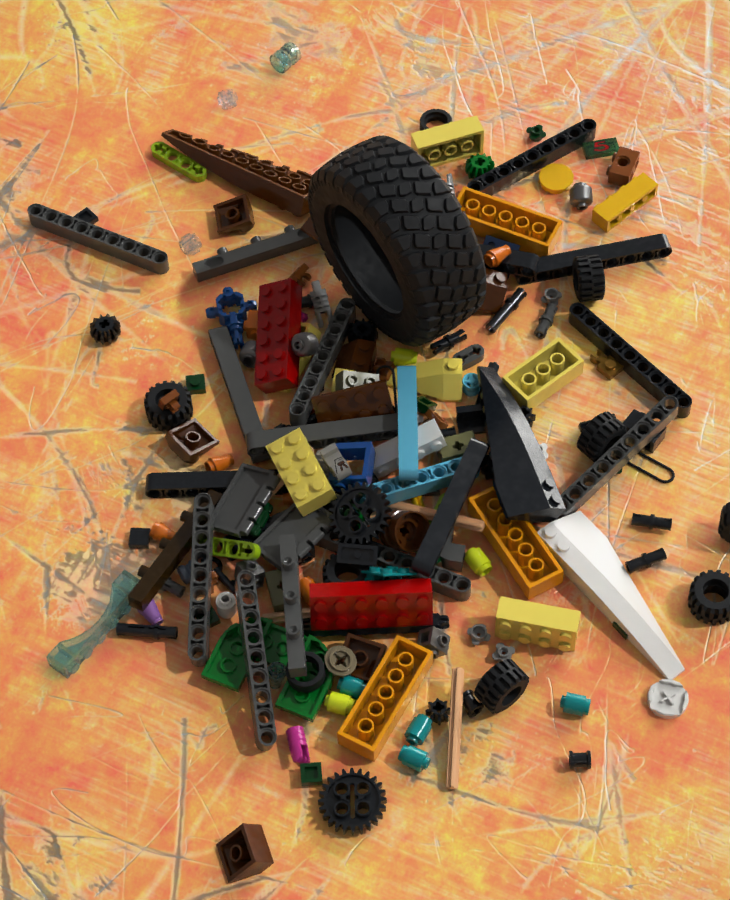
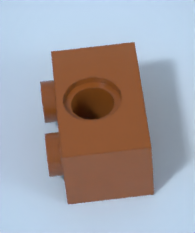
(623, 166)

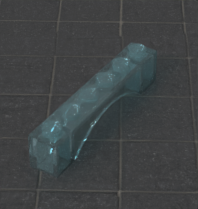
(71, 653)

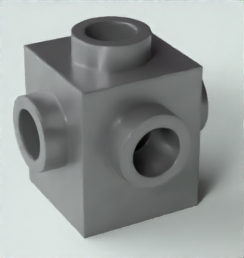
(255, 568)
(434, 640)

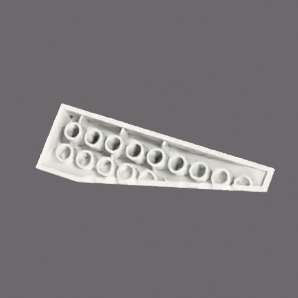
(602, 578)

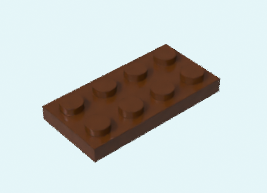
(353, 402)

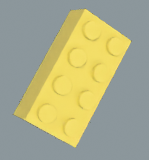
(449, 141)
(543, 374)
(301, 472)
(537, 624)

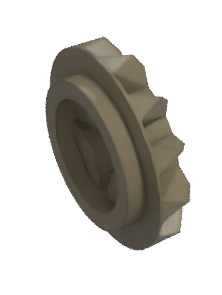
(340, 652)

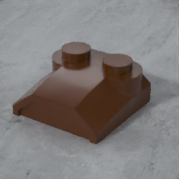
(234, 215)
(190, 441)
(367, 654)

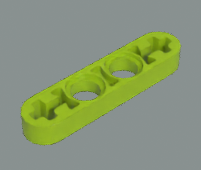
(181, 159)
(228, 546)

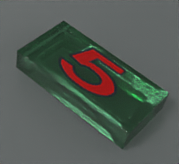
(600, 148)

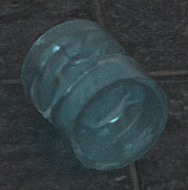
(285, 57)

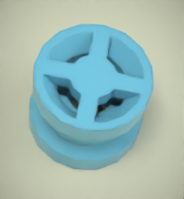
(470, 379)

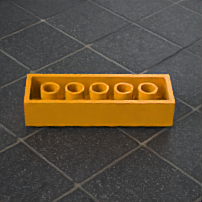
(510, 222)
(516, 546)
(385, 698)

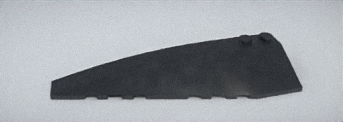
(519, 467)

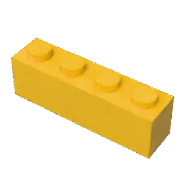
(624, 202)

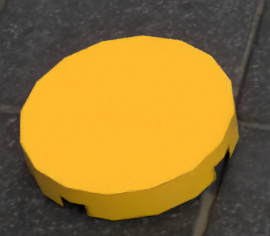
(556, 178)

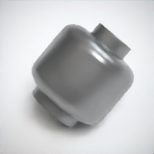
(581, 195)
(304, 344)
(248, 354)

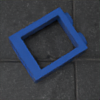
(355, 451)

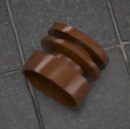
(412, 529)

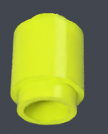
(403, 356)
(478, 561)
(339, 703)

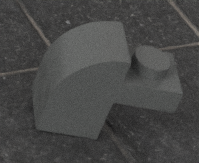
(453, 554)

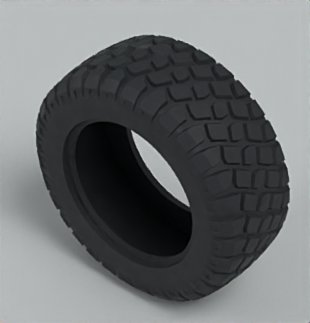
(397, 240)

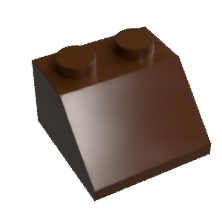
(495, 291)
(357, 356)
(244, 852)

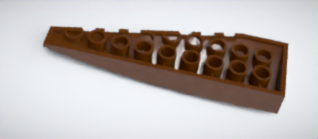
(244, 170)

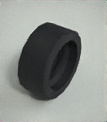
(434, 115)
(310, 686)

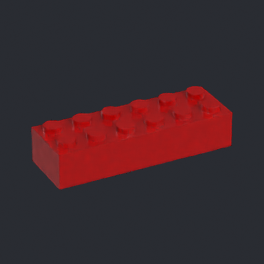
(277, 324)
(371, 604)

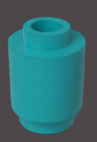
(351, 686)
(575, 704)
(418, 730)
(414, 758)

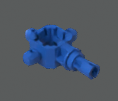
(233, 321)

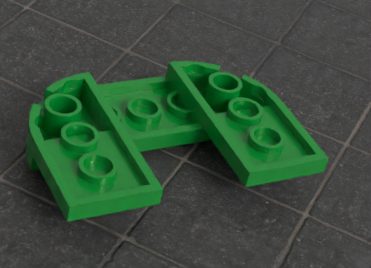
(228, 669)

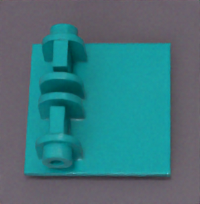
(387, 573)

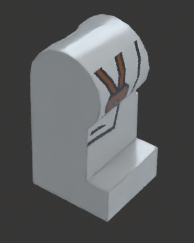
(335, 462)

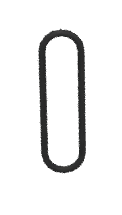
(394, 384)
(651, 475)

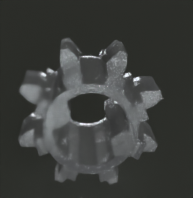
(227, 99)
(190, 244)

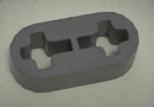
(468, 357)

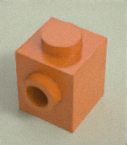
(250, 324)

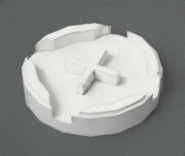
(667, 699)

